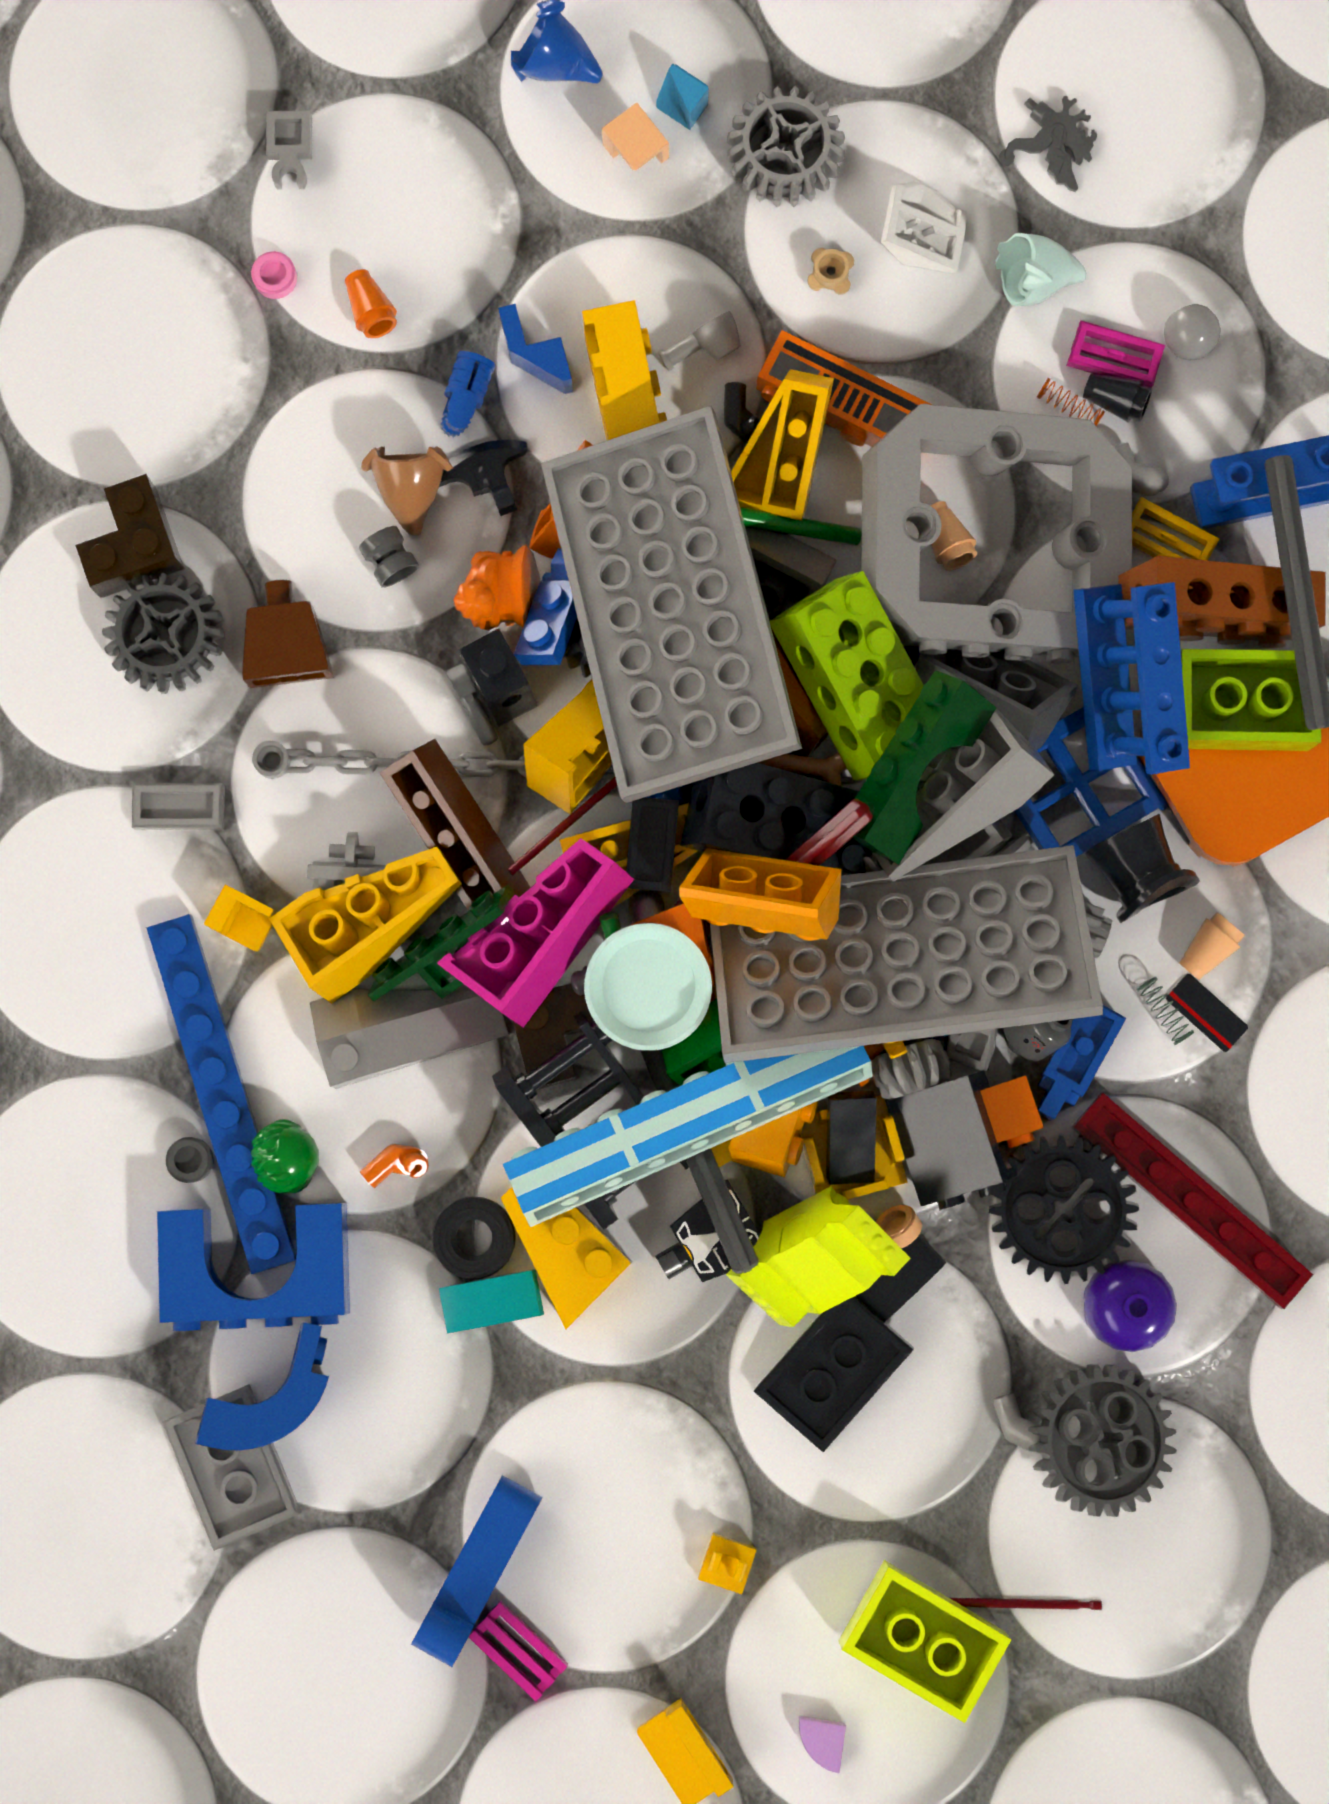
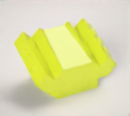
(817, 1258)

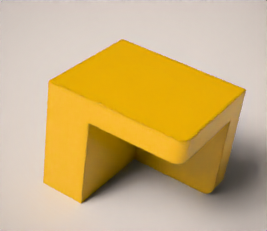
(240, 918)

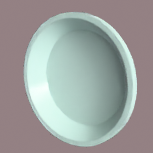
(648, 986)

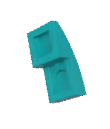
(491, 1301)

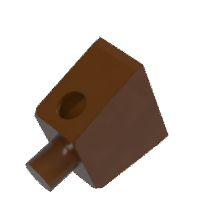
(283, 641)

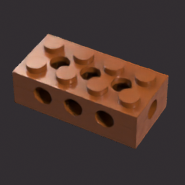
(1225, 599)

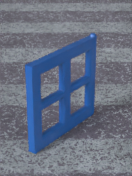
(1078, 784)

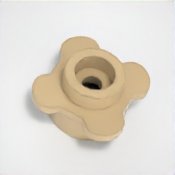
(835, 259)

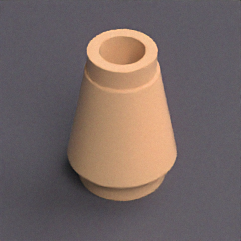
(955, 544)
(1211, 946)

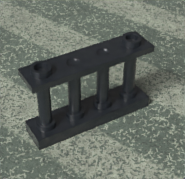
(546, 1125)

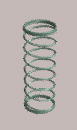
(1178, 1040)

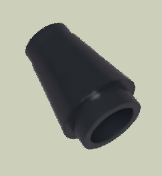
(1119, 395)

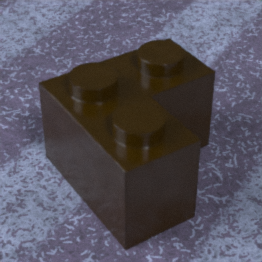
(139, 545)
(548, 1029)

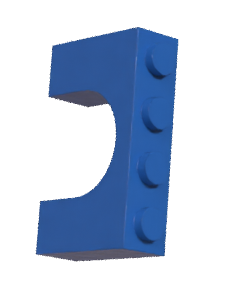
(194, 1292)

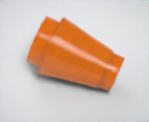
(370, 305)

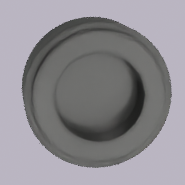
(189, 1160)

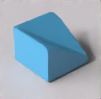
(682, 96)

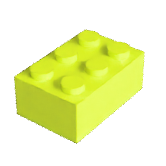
(924, 1641)

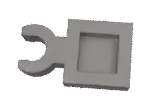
(289, 142)

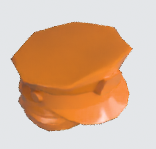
(499, 588)

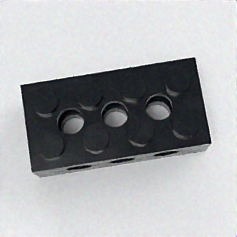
(765, 797)

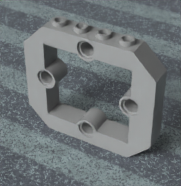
(893, 496)

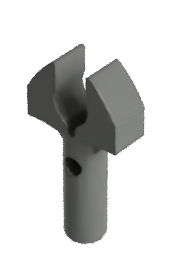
(472, 703)

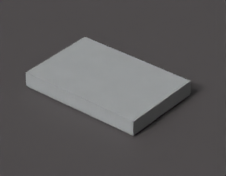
(231, 1488)

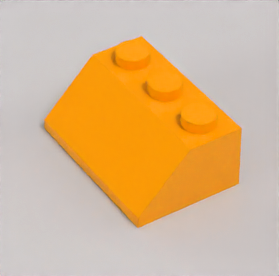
(763, 894)

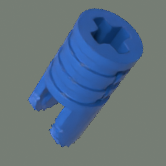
(463, 401)

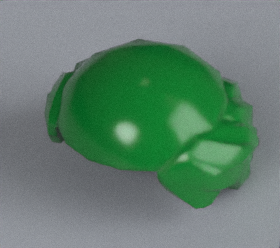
(284, 1157)

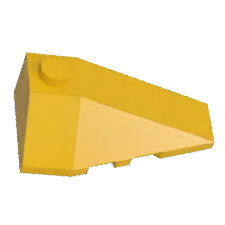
(354, 927)

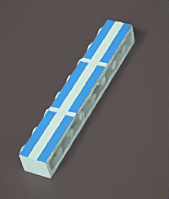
(675, 1127)

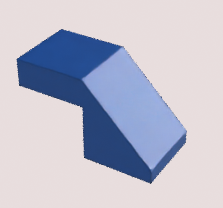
(542, 359)

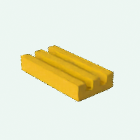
(1176, 523)

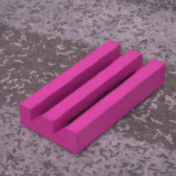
(1117, 338)
(547, 1678)

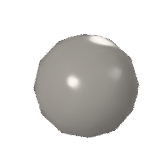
(1192, 332)

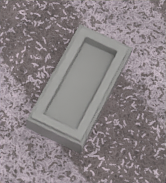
(178, 806)

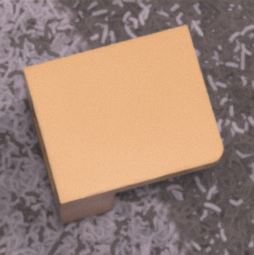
(635, 138)

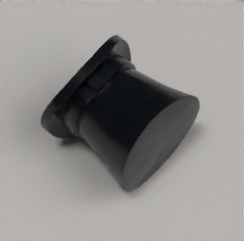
(1141, 867)

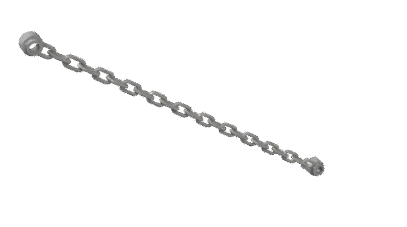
(267, 748)

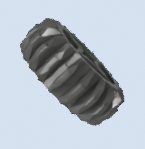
(149, 640)

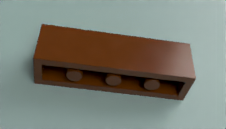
(452, 821)

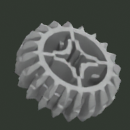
(757, 165)

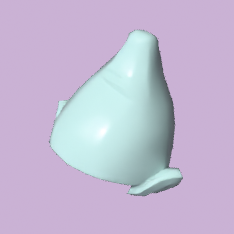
(1035, 268)

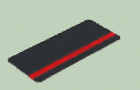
(1207, 1012)

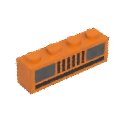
(859, 402)

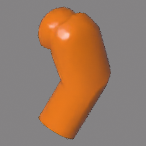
(396, 1159)

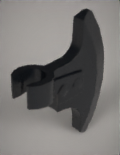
(483, 470)

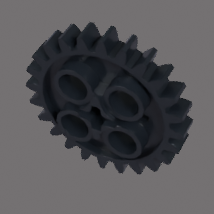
(1094, 1236)

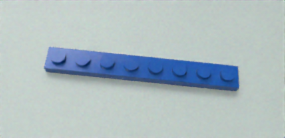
(220, 1091)

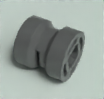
(388, 556)

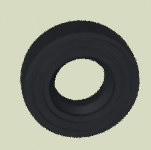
(446, 1231)

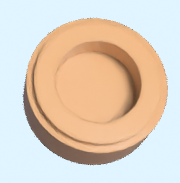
(900, 1224)

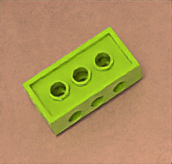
(850, 667)

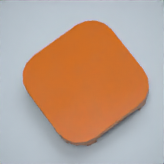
(1247, 799)

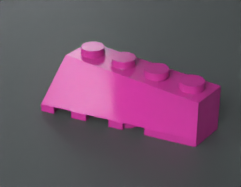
(540, 933)

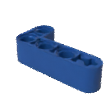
(476, 1571)

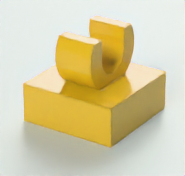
(727, 1563)

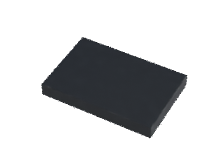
(833, 1370)

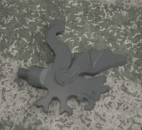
(1057, 131)

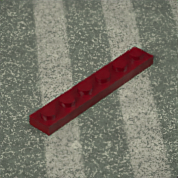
(1193, 1201)

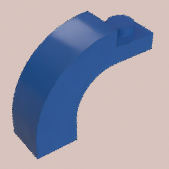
(259, 1424)

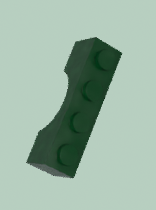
(942, 717)

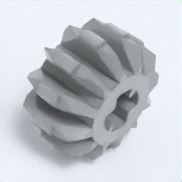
(916, 1070)

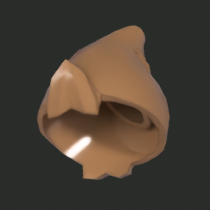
(408, 483)

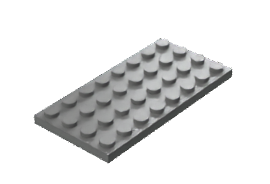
(670, 606)
(915, 959)

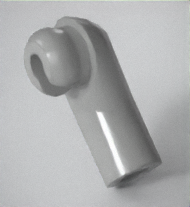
(1145, 479)
(1012, 1424)

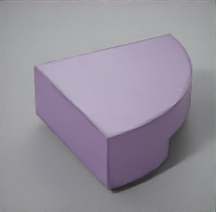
(823, 1741)

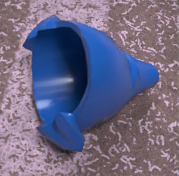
(555, 50)

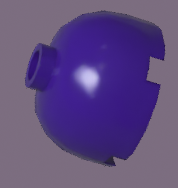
(1129, 1305)

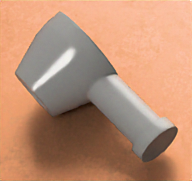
(716, 337)

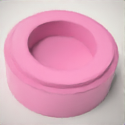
(274, 275)

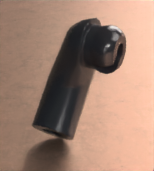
(736, 415)

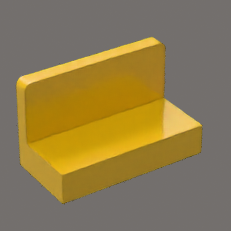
(685, 1754)

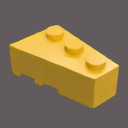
(621, 369)
(783, 451)
(568, 752)

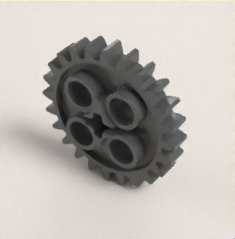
(1068, 1457)

